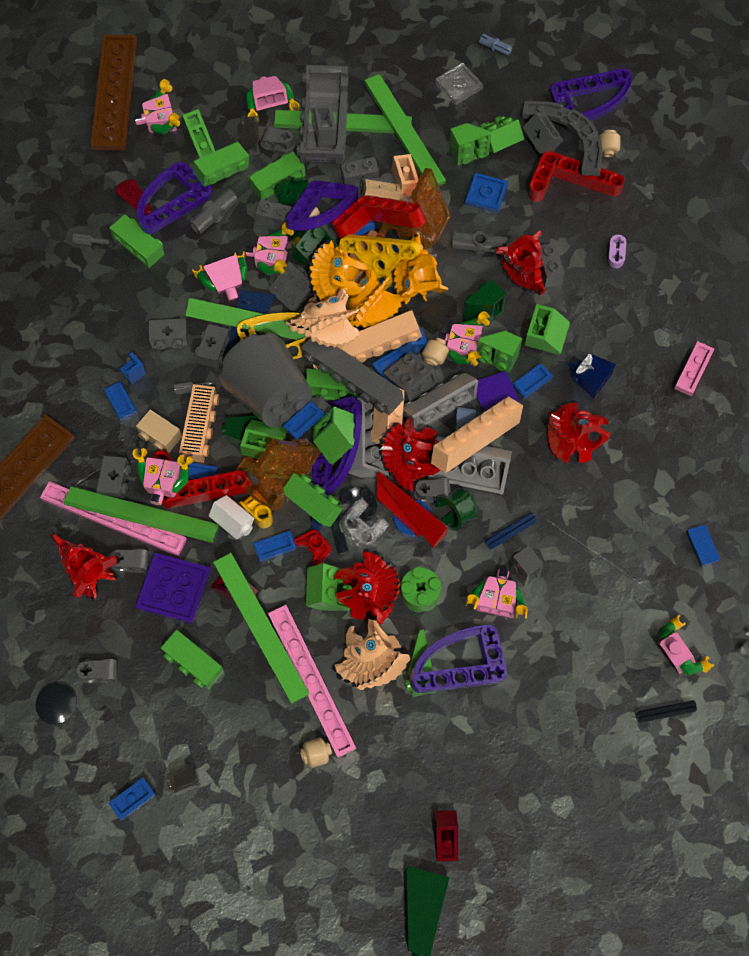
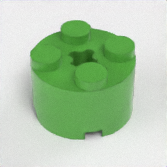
(422, 600)

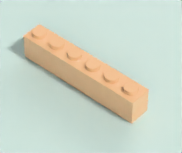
(383, 337)
(476, 434)

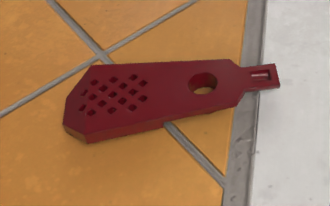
(125, 189)

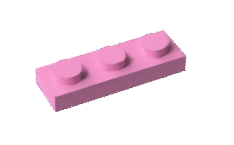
(694, 368)

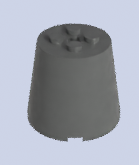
(265, 379)

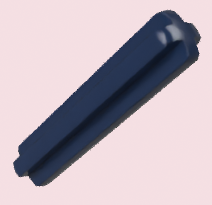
(510, 531)

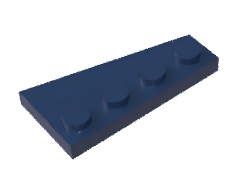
(253, 302)

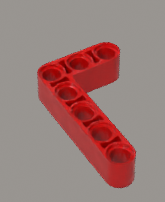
(554, 165)
(380, 210)
(212, 484)

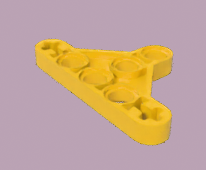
(387, 256)

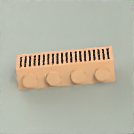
(198, 423)

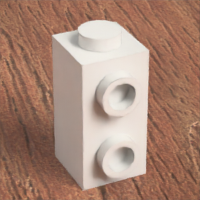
(231, 517)

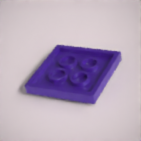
(173, 588)

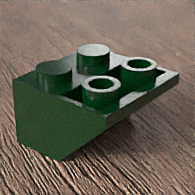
(305, 242)
(487, 298)

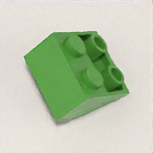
(504, 132)
(469, 143)
(547, 330)
(499, 350)
(334, 434)
(257, 437)
(322, 588)

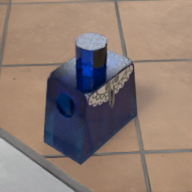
(591, 373)

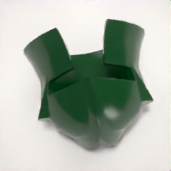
(290, 189)
(462, 504)

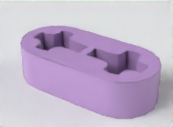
(621, 251)

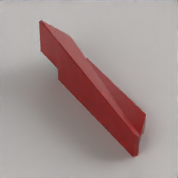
(409, 511)

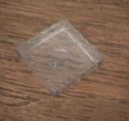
(459, 83)

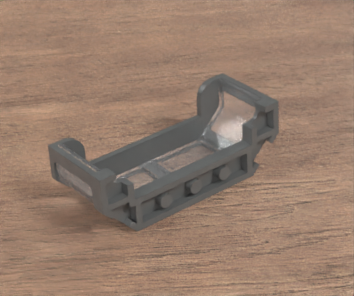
(324, 87)

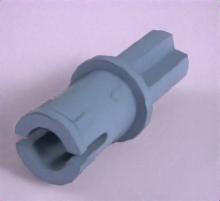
(495, 44)

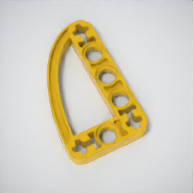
(272, 318)

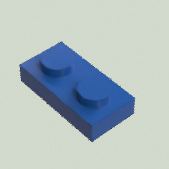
(132, 799)

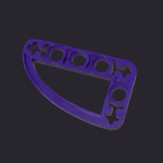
(566, 92)
(194, 192)
(299, 215)
(333, 482)
(489, 666)

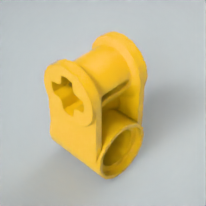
(257, 509)

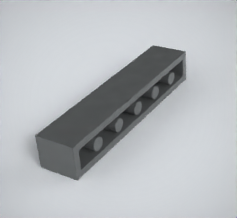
(354, 375)

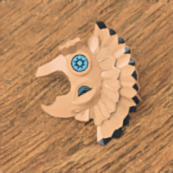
(327, 321)
(371, 660)

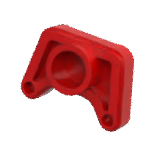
(316, 544)

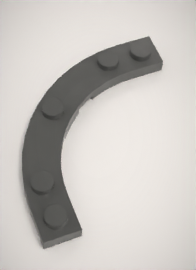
(578, 124)

